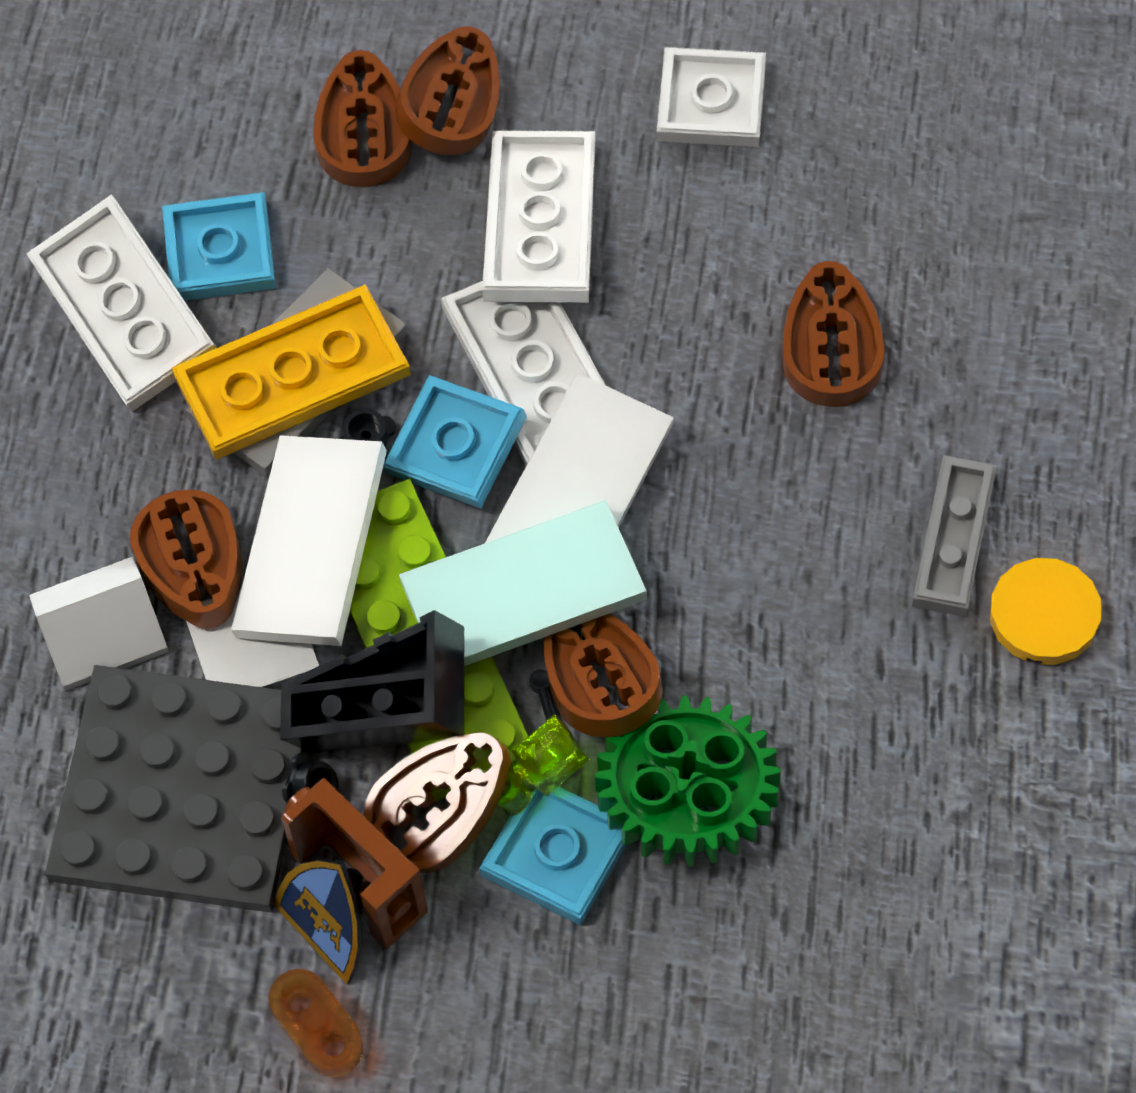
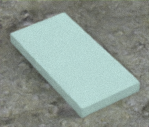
(530, 582)

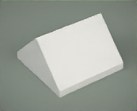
(98, 621)

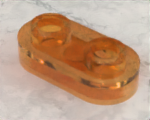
(318, 1024)

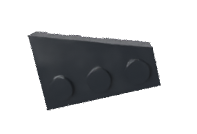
(385, 695)

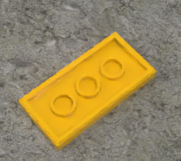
(291, 371)

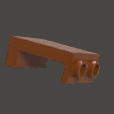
(325, 818)

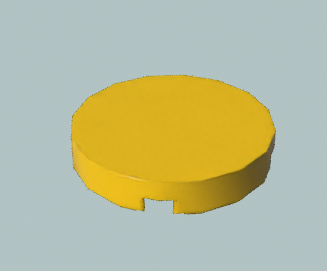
(1045, 611)

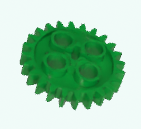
(688, 782)

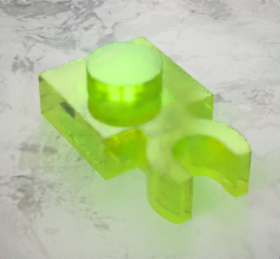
(543, 764)

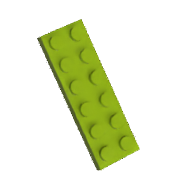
(399, 542)

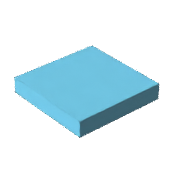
(219, 246)
(455, 441)
(555, 853)

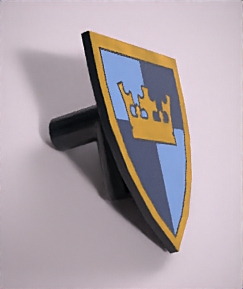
(324, 906)

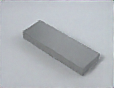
(954, 536)

